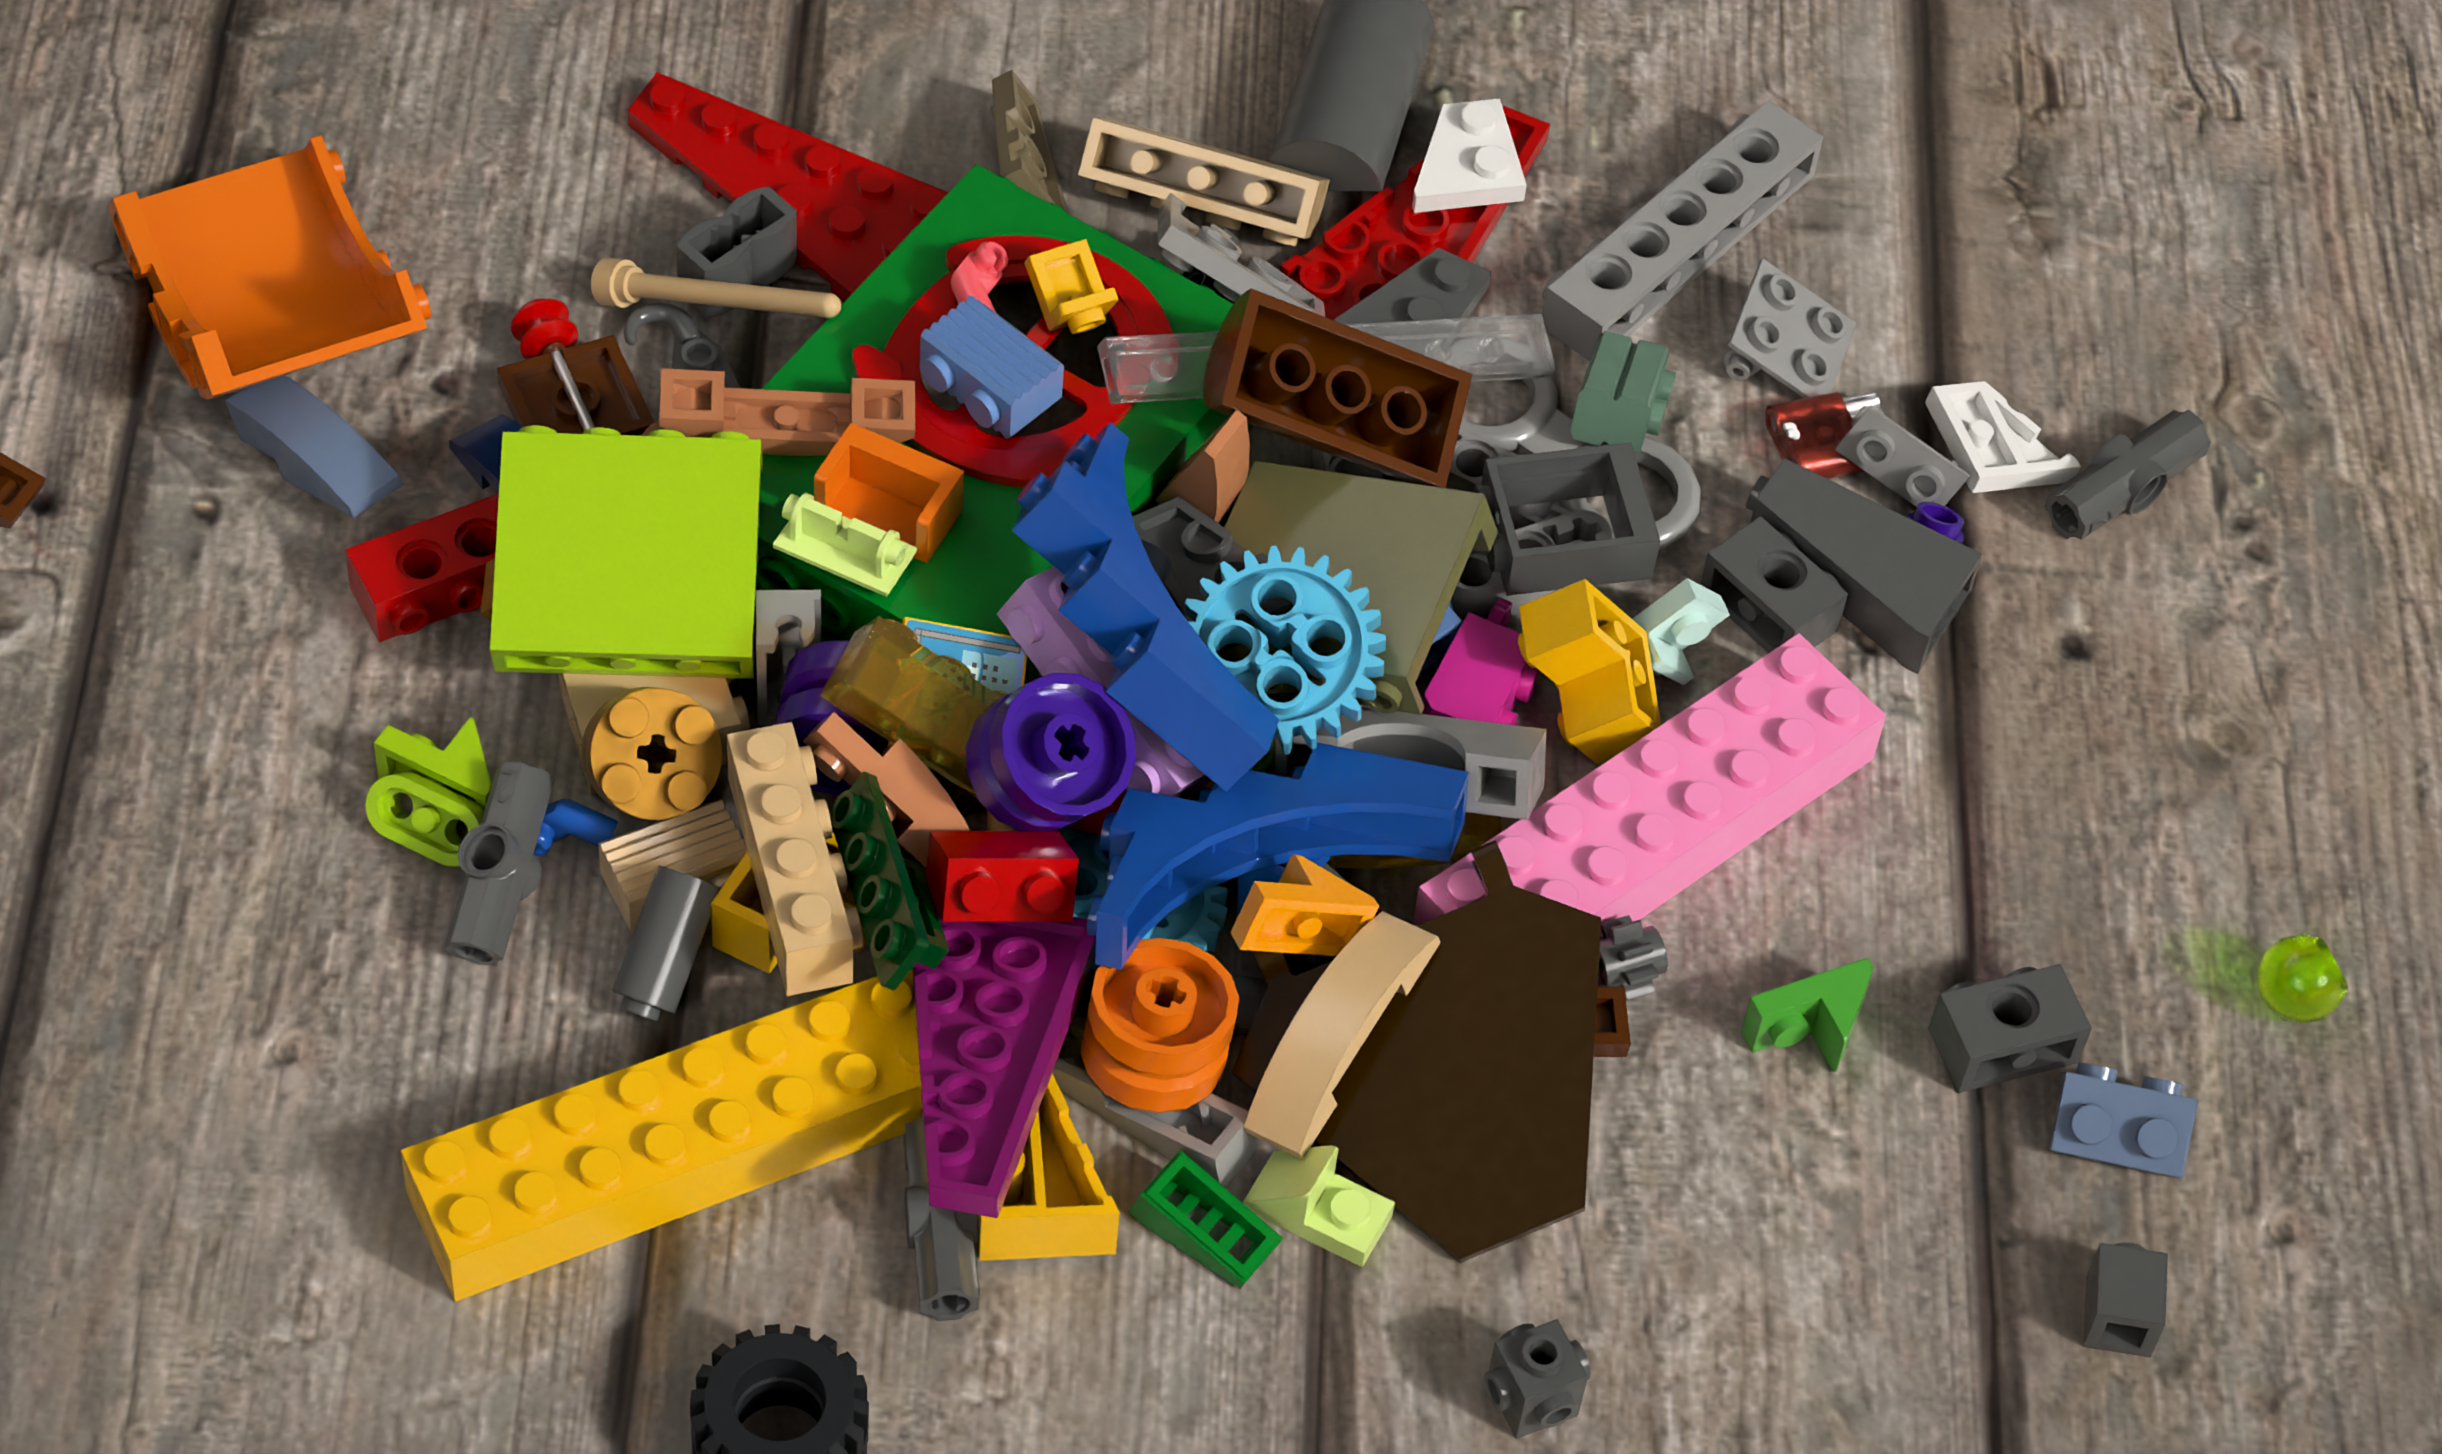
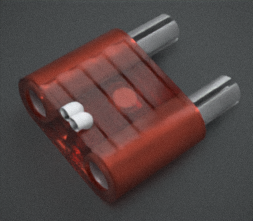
(1813, 427)

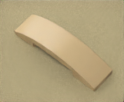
(1331, 1028)

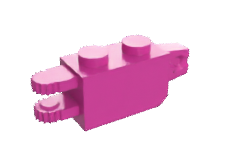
(1482, 671)

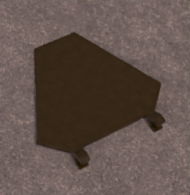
(1477, 1079)

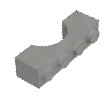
(1501, 759)

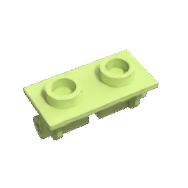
(843, 544)

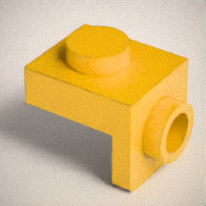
(1070, 287)

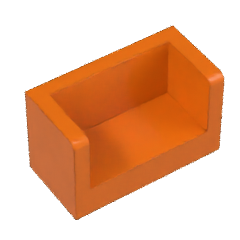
(891, 488)

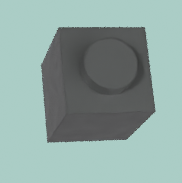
(2125, 1299)

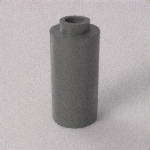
(664, 943)

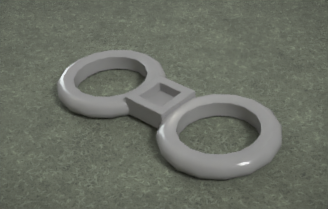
(1549, 430)

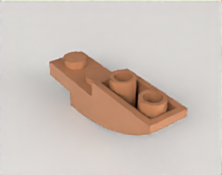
(909, 788)

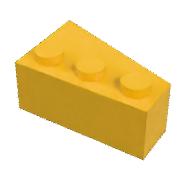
(1054, 1196)

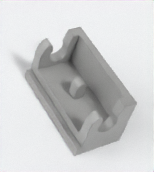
(783, 627)

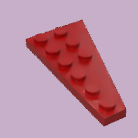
(845, 204)

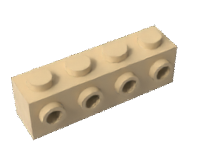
(1205, 178)
(791, 859)

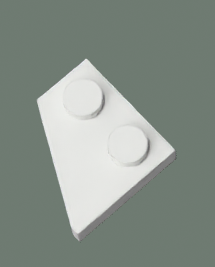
(1470, 160)
(1994, 440)

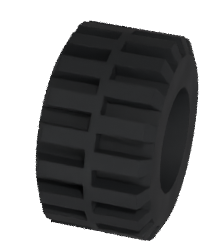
(779, 1372)

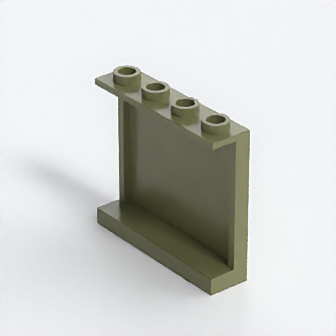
(1392, 535)

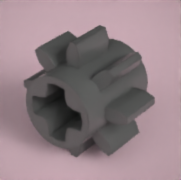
(1630, 956)

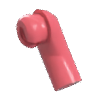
(979, 273)

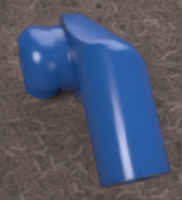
(572, 818)

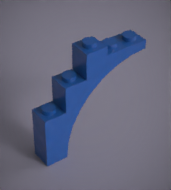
(1115, 597)
(1334, 806)

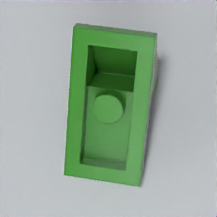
(1815, 1005)

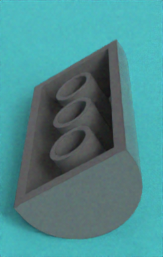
(1354, 91)

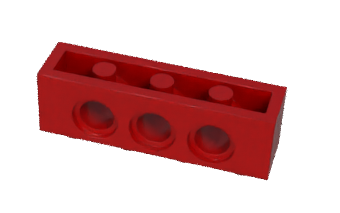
(424, 569)

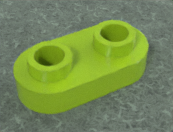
(433, 820)

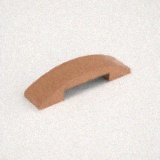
(784, 420)

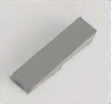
(1206, 1131)

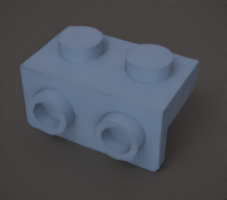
(2123, 1122)

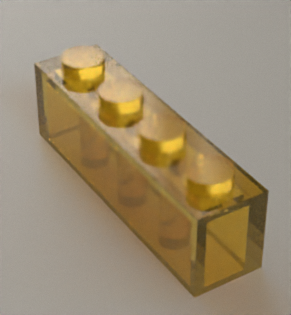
(910, 695)

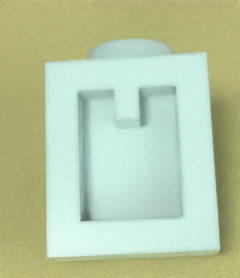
(1677, 621)

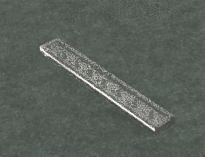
(1488, 347)

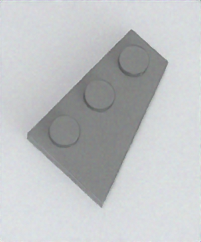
(1219, 257)

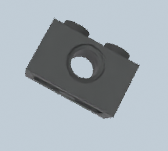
(1773, 587)
(1984, 1051)

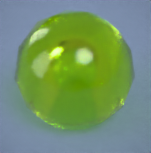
(2300, 979)

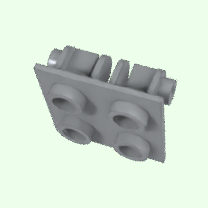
(1788, 334)

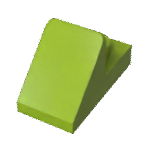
(457, 768)

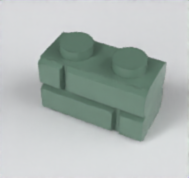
(1623, 392)

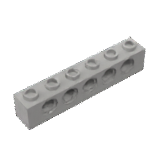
(1681, 229)

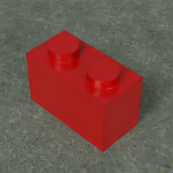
(1001, 876)

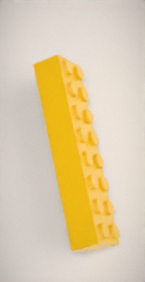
(667, 1136)

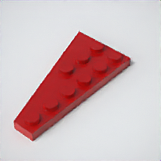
(1388, 237)

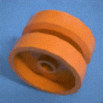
(1160, 1026)

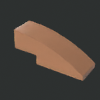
(1214, 471)

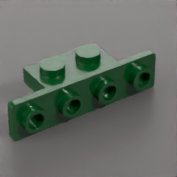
(886, 887)

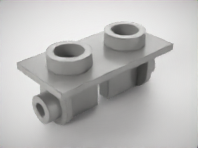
(1900, 459)

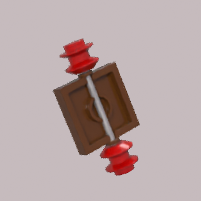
(568, 383)

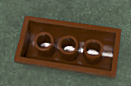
(1337, 389)

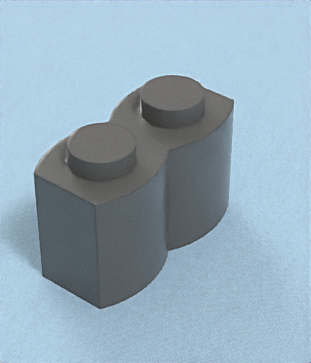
(744, 246)

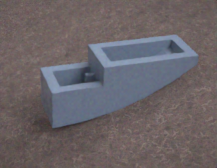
(312, 445)

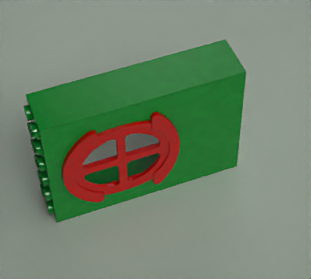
(880, 339)

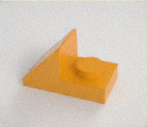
(1302, 912)

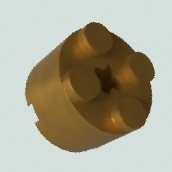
(674, 784)

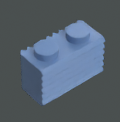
(989, 367)

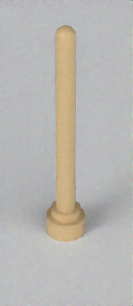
(622, 283)

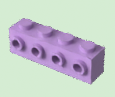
(1062, 647)

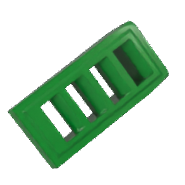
(1175, 1227)

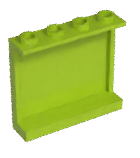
(626, 553)

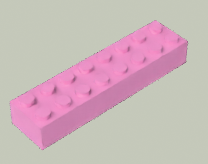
(1684, 792)

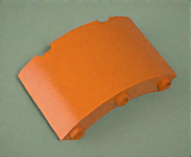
(264, 272)

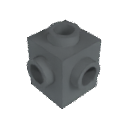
(1537, 1377)

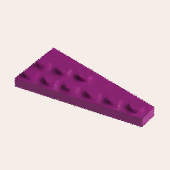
(988, 1048)

